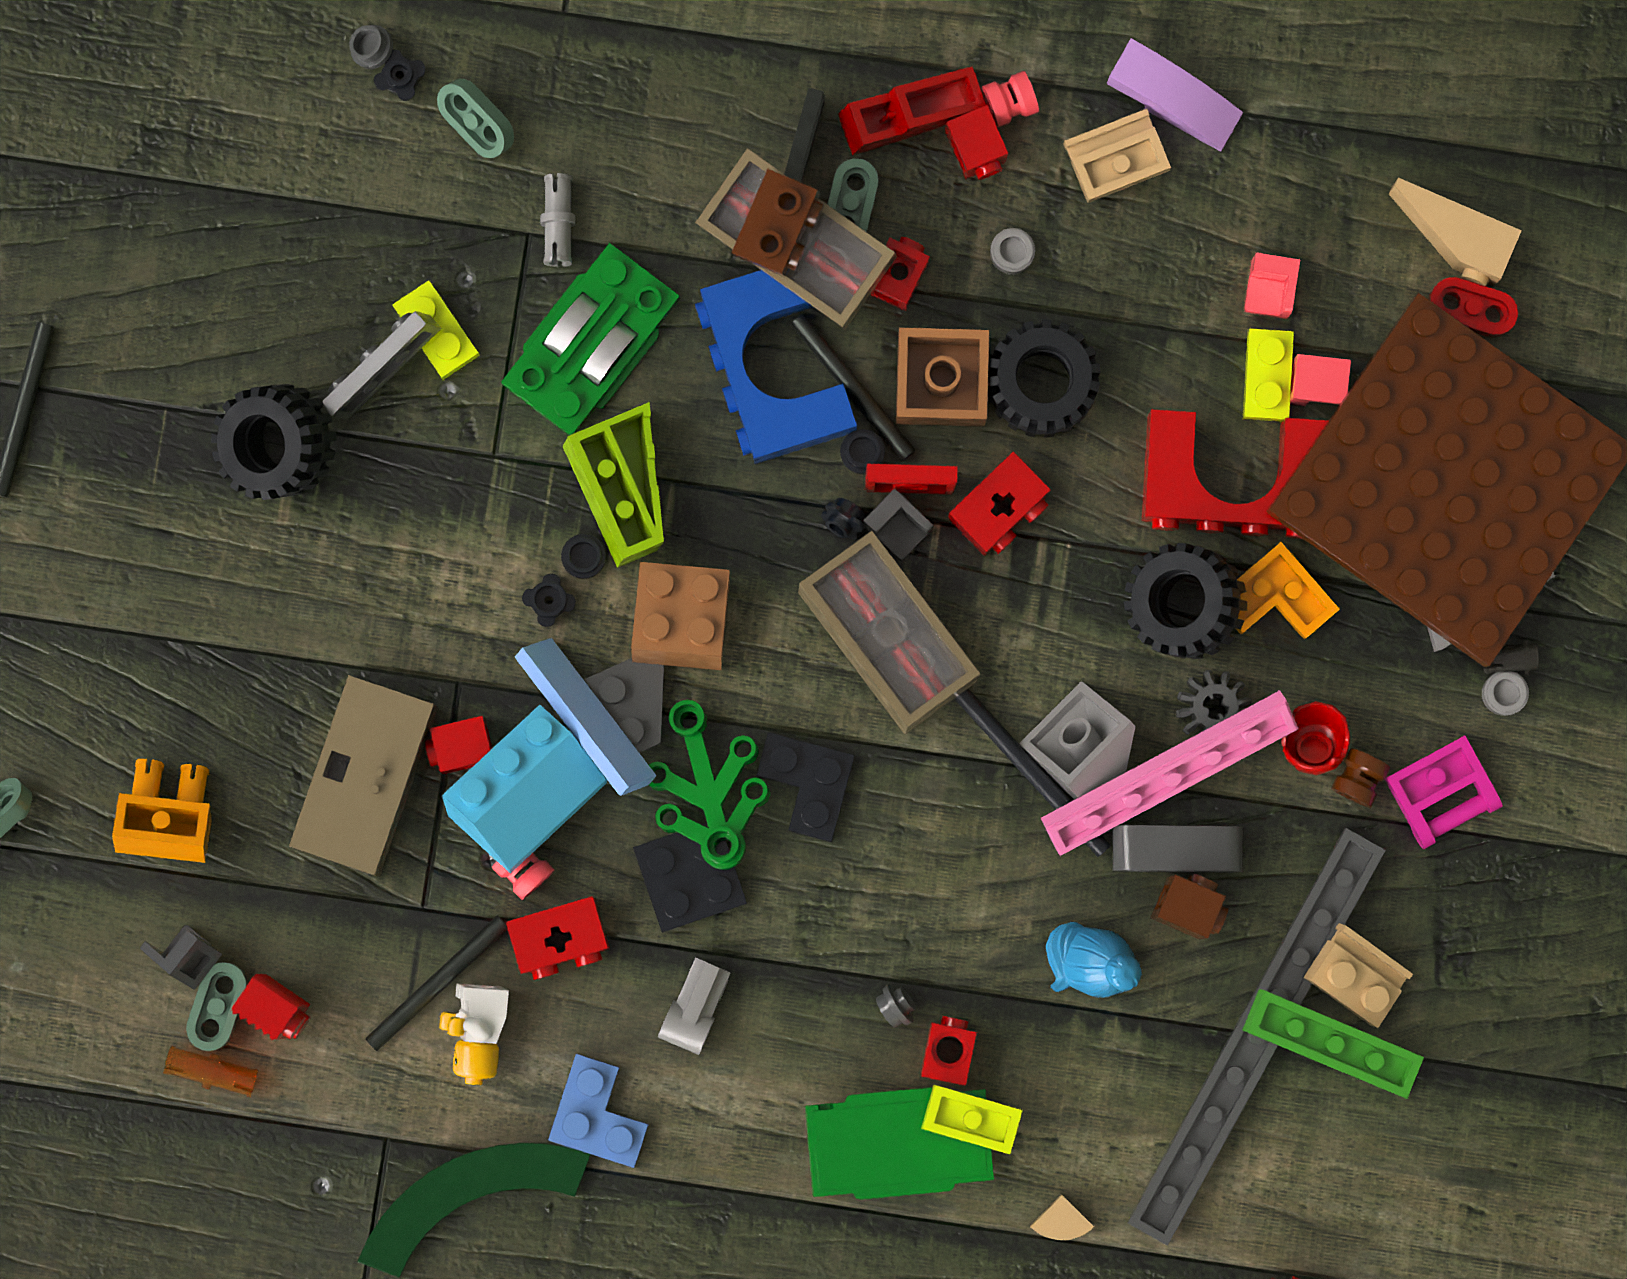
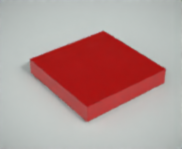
(911, 479)

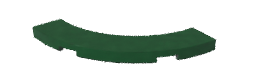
(461, 1181)

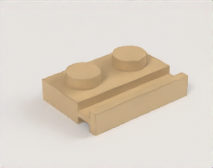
(1117, 155)
(1358, 975)

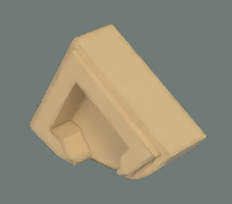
(1061, 1221)

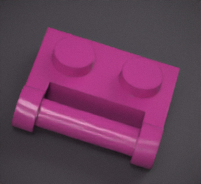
(1437, 778)

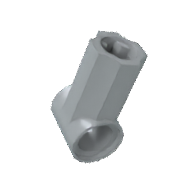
(691, 1015)

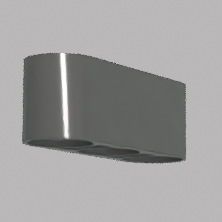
(1177, 848)

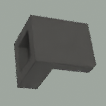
(898, 524)
(186, 957)

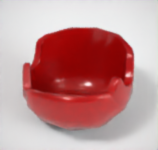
(1320, 739)

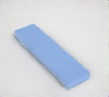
(585, 716)

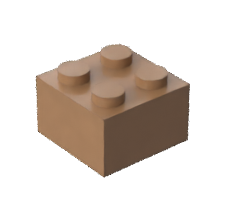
(942, 377)
(680, 616)

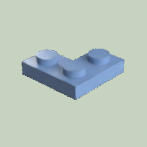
(583, 1117)

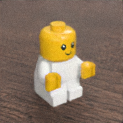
(479, 1027)

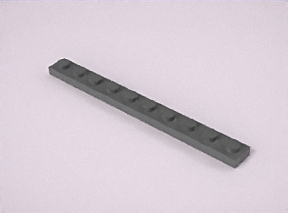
(1247, 1055)

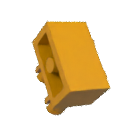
(162, 825)

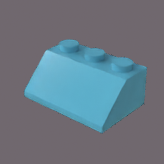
(524, 789)

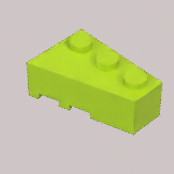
(620, 482)

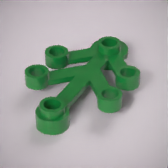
(709, 792)

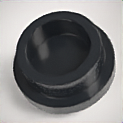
(860, 449)
(583, 556)

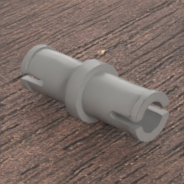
(558, 219)

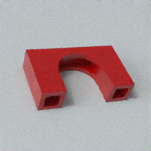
(1177, 497)

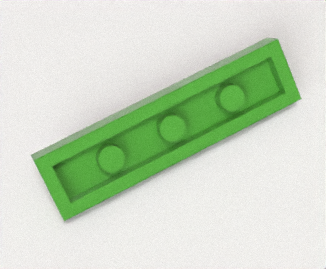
(1333, 1043)

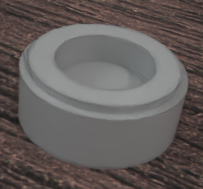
(1012, 251)
(1505, 693)

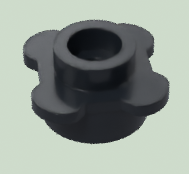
(404, 87)
(844, 518)
(548, 612)

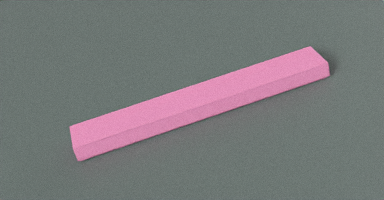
(1169, 773)

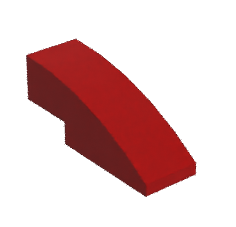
(910, 109)

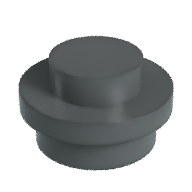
(371, 46)
(896, 1005)

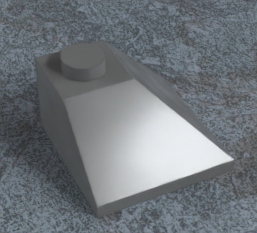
(1081, 742)

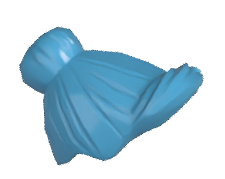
(1091, 961)

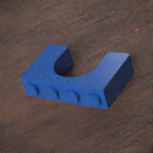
(769, 423)

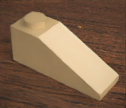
(1461, 235)

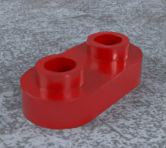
(1472, 305)

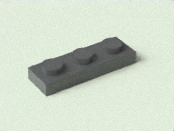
(380, 364)

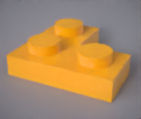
(1285, 584)

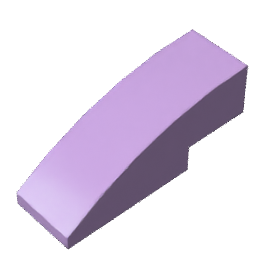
(1174, 95)

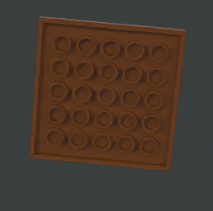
(1451, 480)

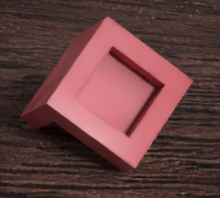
(1271, 285)
(1319, 379)

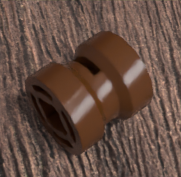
(1359, 788)

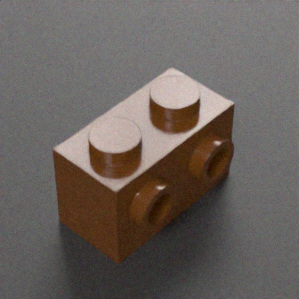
(777, 223)
(1191, 906)

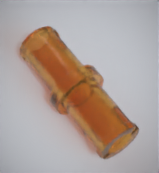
(210, 1071)

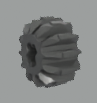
(1199, 713)

